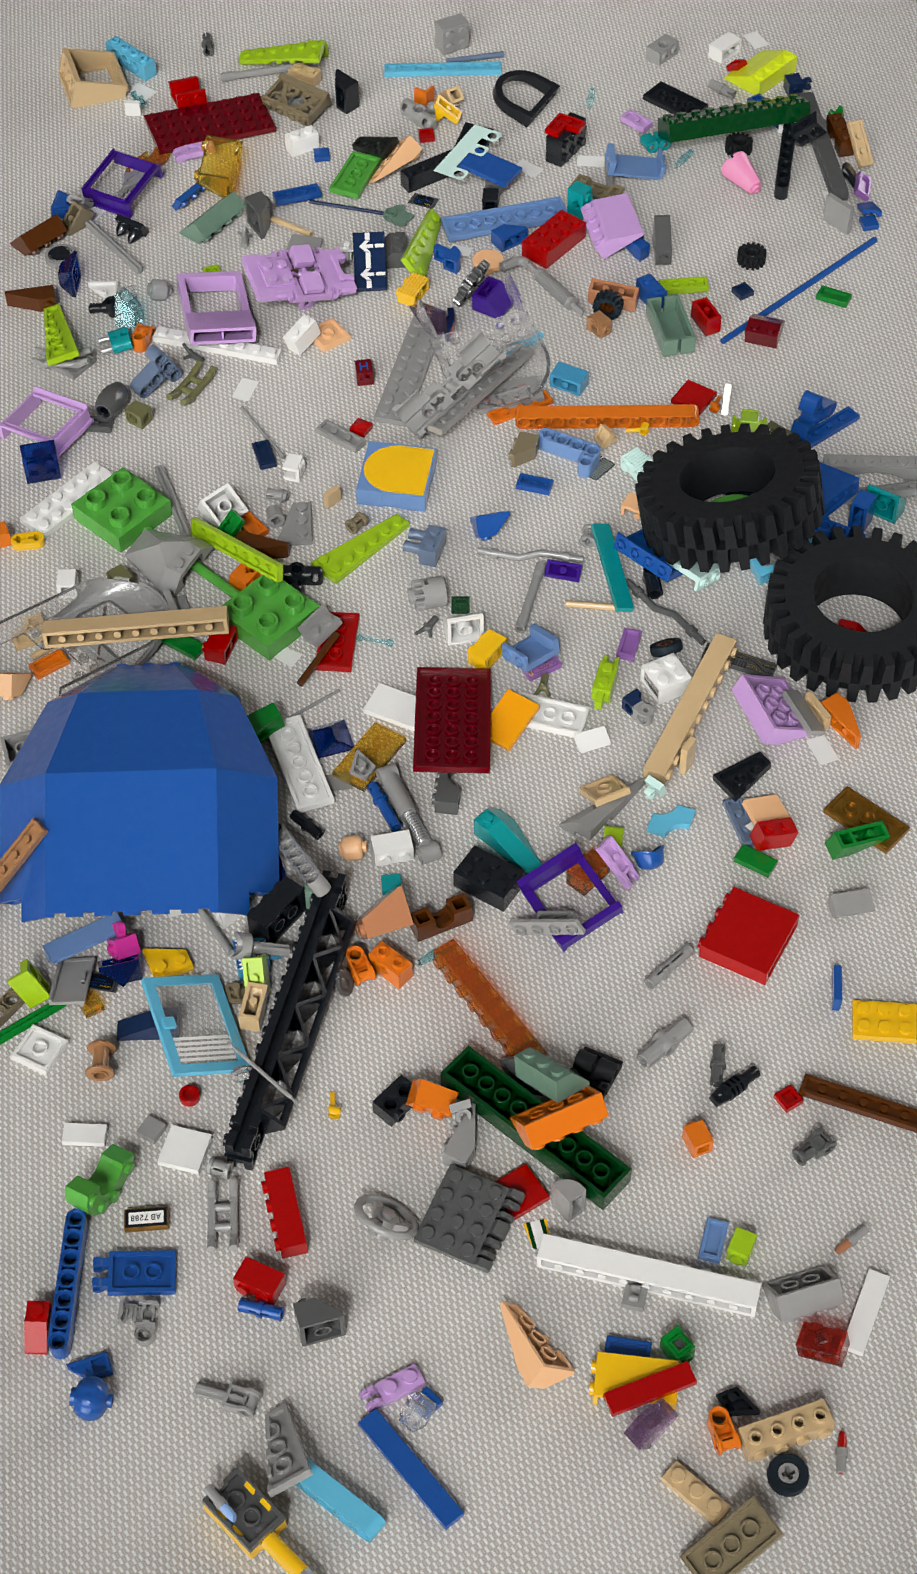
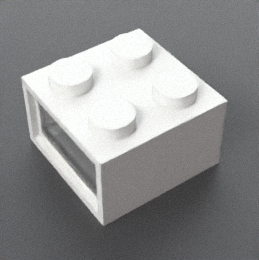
(665, 678)

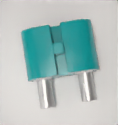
(654, 142)
(119, 340)

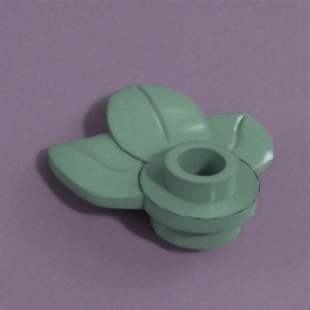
(397, 215)

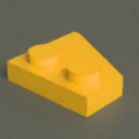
(167, 961)

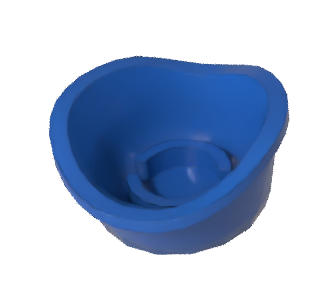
(649, 859)

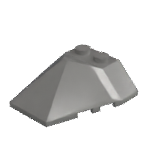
(166, 557)

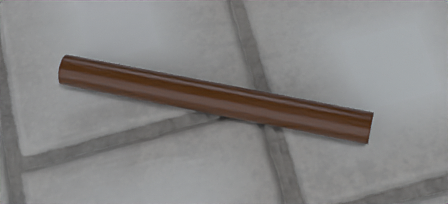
(316, 661)

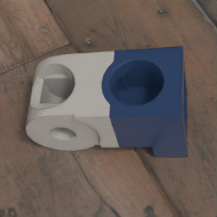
(637, 708)

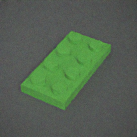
(355, 175)

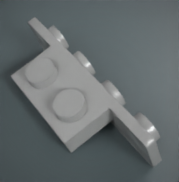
(549, 924)

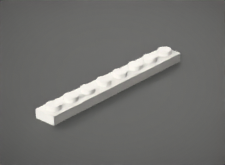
(240, 350)

